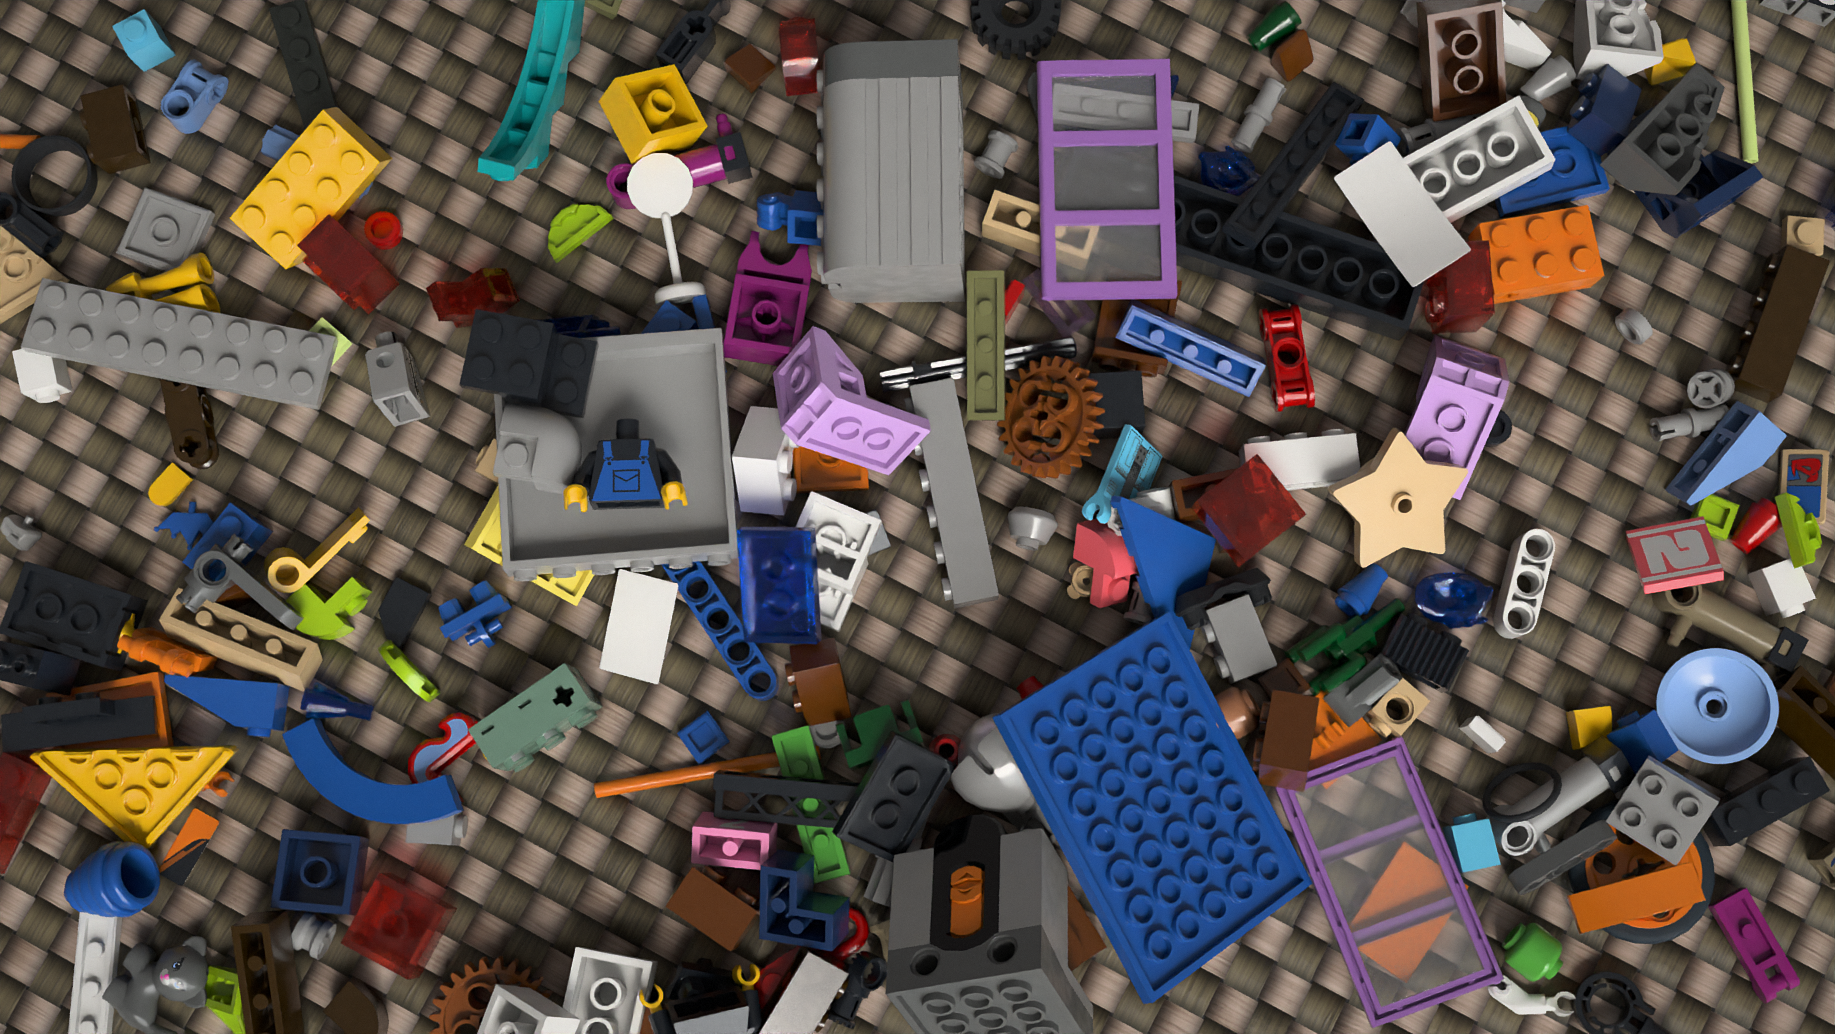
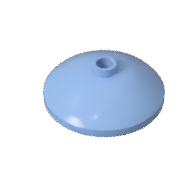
(1745, 698)

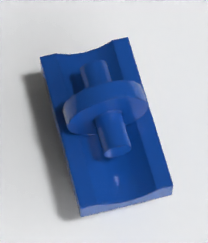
(489, 605)

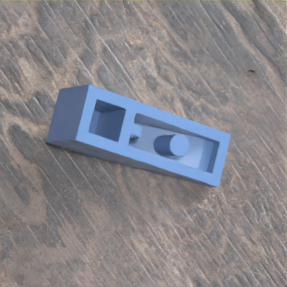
(1731, 451)

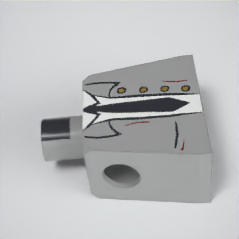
(395, 381)

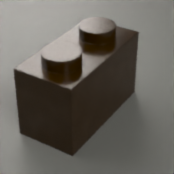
(114, 129)

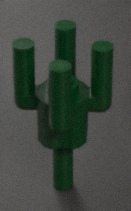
(1343, 646)

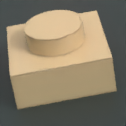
(1803, 233)

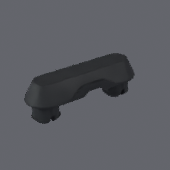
(1192, 603)

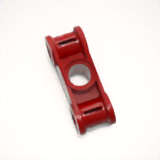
(1289, 382)

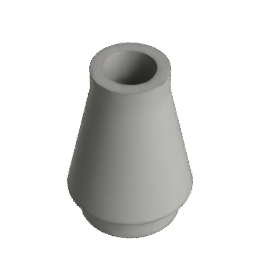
(1549, 79)

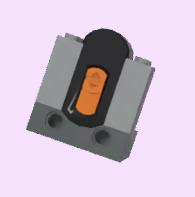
(983, 935)

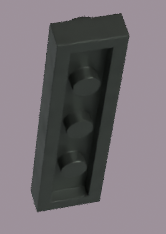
(303, 59)

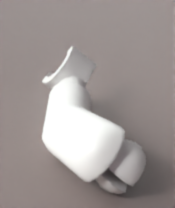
(1523, 1003)

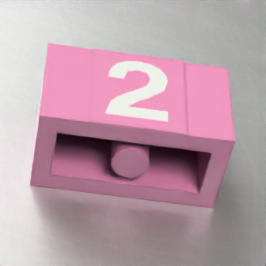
(732, 842)

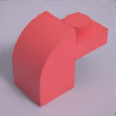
(1107, 554)

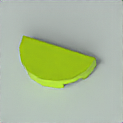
(573, 227)
(1800, 530)
(408, 671)

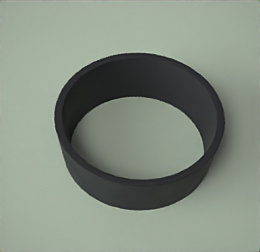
(32, 154)

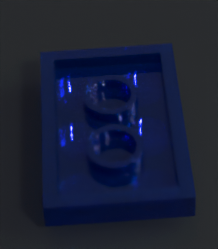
(779, 585)

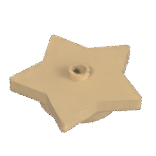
(1398, 500)

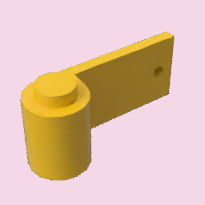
(289, 571)

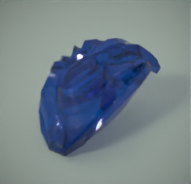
(1227, 171)
(1453, 599)

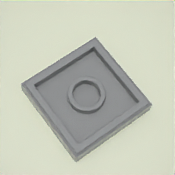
(164, 231)

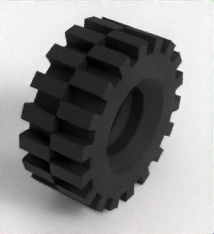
(1011, 37)

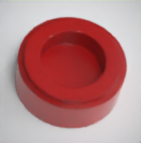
(383, 230)

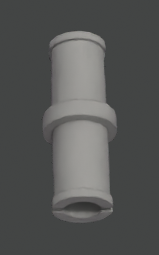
(1258, 115)
(1687, 423)

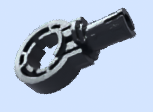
(1645, 1023)

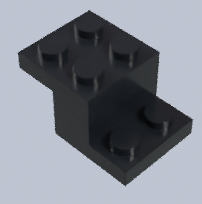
(529, 363)

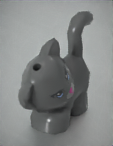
(176, 976)

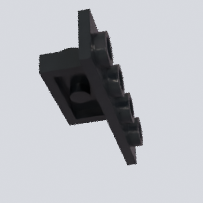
(77, 721)

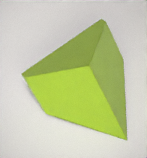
(225, 997)

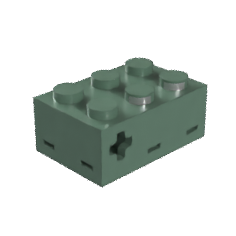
(536, 719)

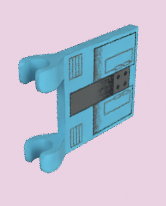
(1128, 472)

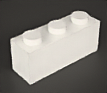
(1306, 461)

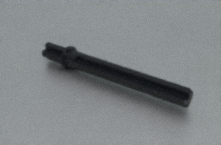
(956, 367)

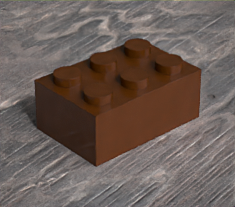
(1461, 57)

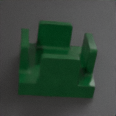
(873, 730)

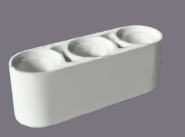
(1536, 571)

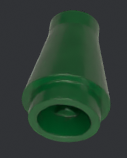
(1274, 26)

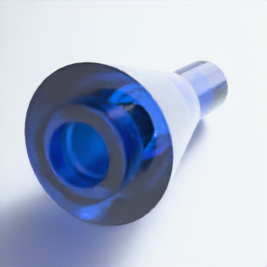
(327, 703)

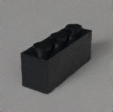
(1764, 801)

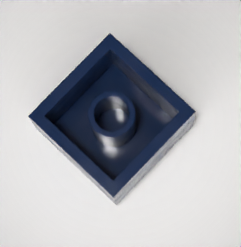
(320, 872)

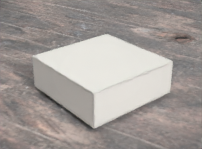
(1482, 734)

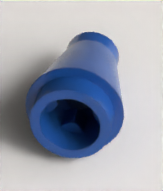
(1361, 591)

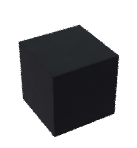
(1121, 401)

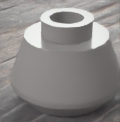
(1031, 527)

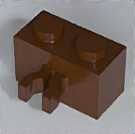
(819, 682)

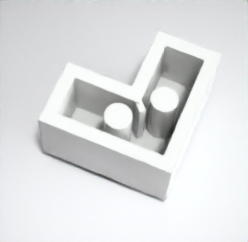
(764, 463)

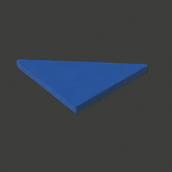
(1167, 556)

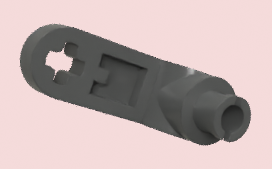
(203, 587)

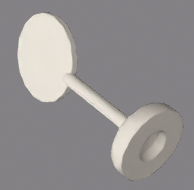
(660, 189)

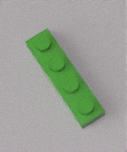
(800, 758)

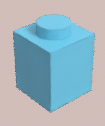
(143, 40)
(1471, 843)

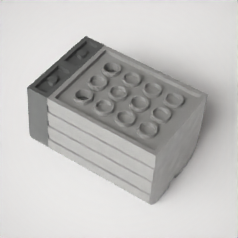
(891, 172)

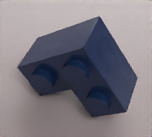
(793, 910)

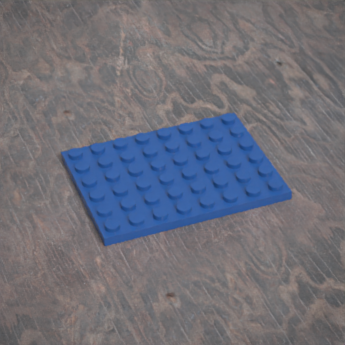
(1153, 805)

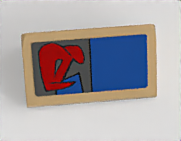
(1806, 476)

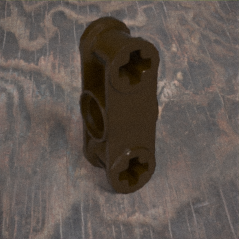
(190, 423)

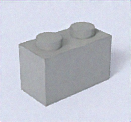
(1238, 640)

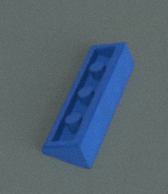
(1190, 348)

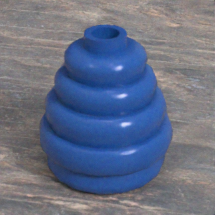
(114, 881)

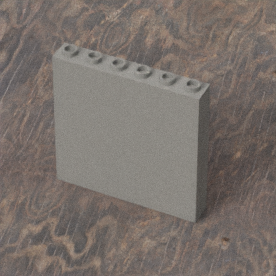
(681, 401)

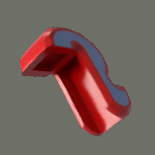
(437, 754)

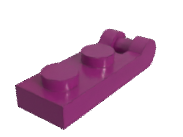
(1754, 944)

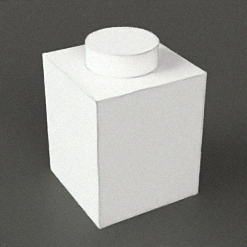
(41, 376)
(1782, 588)

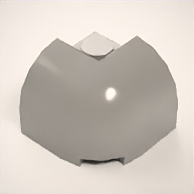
(537, 447)

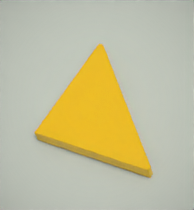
(135, 788)

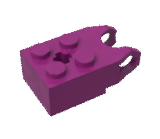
(770, 293)

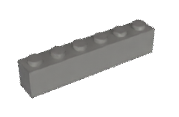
(954, 496)

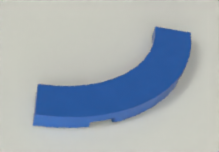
(362, 794)

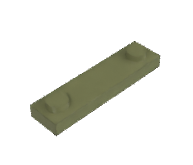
(986, 346)

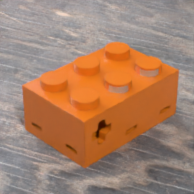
(1541, 253)

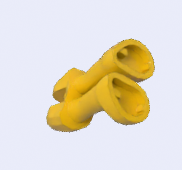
(194, 271)

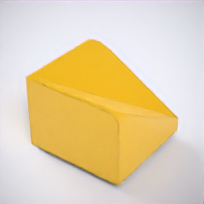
(1676, 62)
(1588, 725)

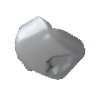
(20, 532)

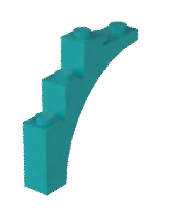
(540, 92)

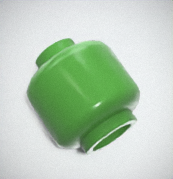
(1532, 951)

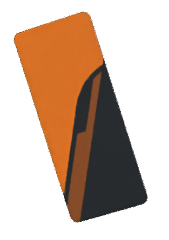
(188, 847)

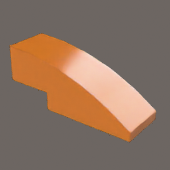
(1636, 897)

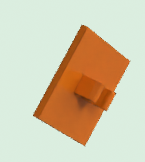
(1335, 740)

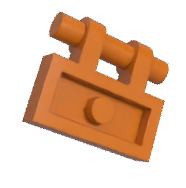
(167, 653)

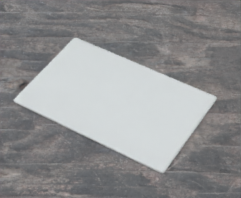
(638, 626)

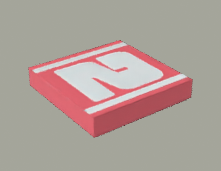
(1674, 555)

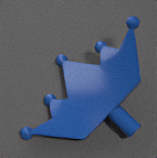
(189, 524)

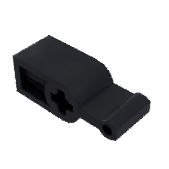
(691, 50)

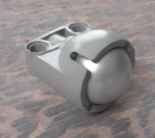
(992, 779)

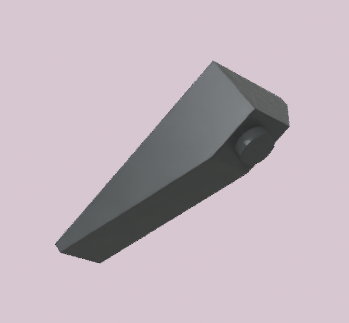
(1668, 142)

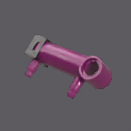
(706, 164)

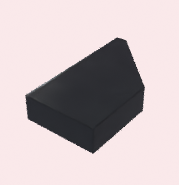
(402, 611)

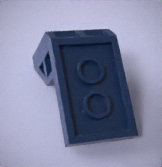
(1712, 188)

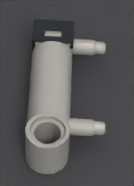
(1599, 770)

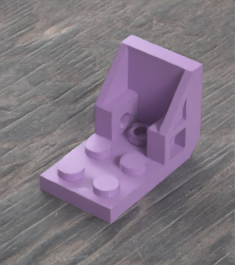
(1457, 404)
(828, 411)

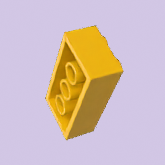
(313, 179)

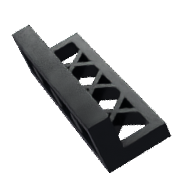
(786, 787)

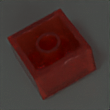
(346, 266)
(1462, 293)
(1248, 510)
(398, 925)

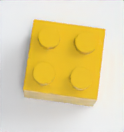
(652, 112)

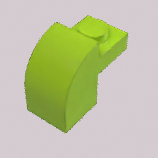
(325, 617)

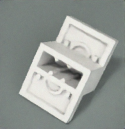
(842, 552)

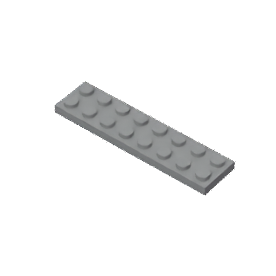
(180, 343)

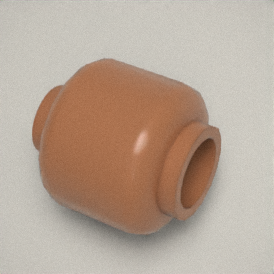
(1239, 710)

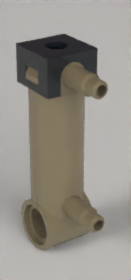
(1772, 647)

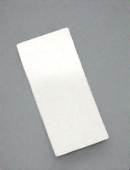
(1401, 214)

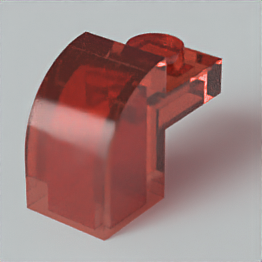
(799, 55)
(484, 290)

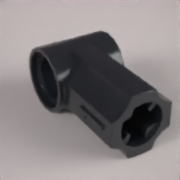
(29, 226)

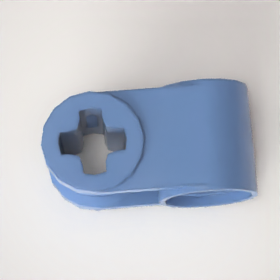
(194, 93)

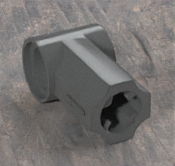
(1359, 692)

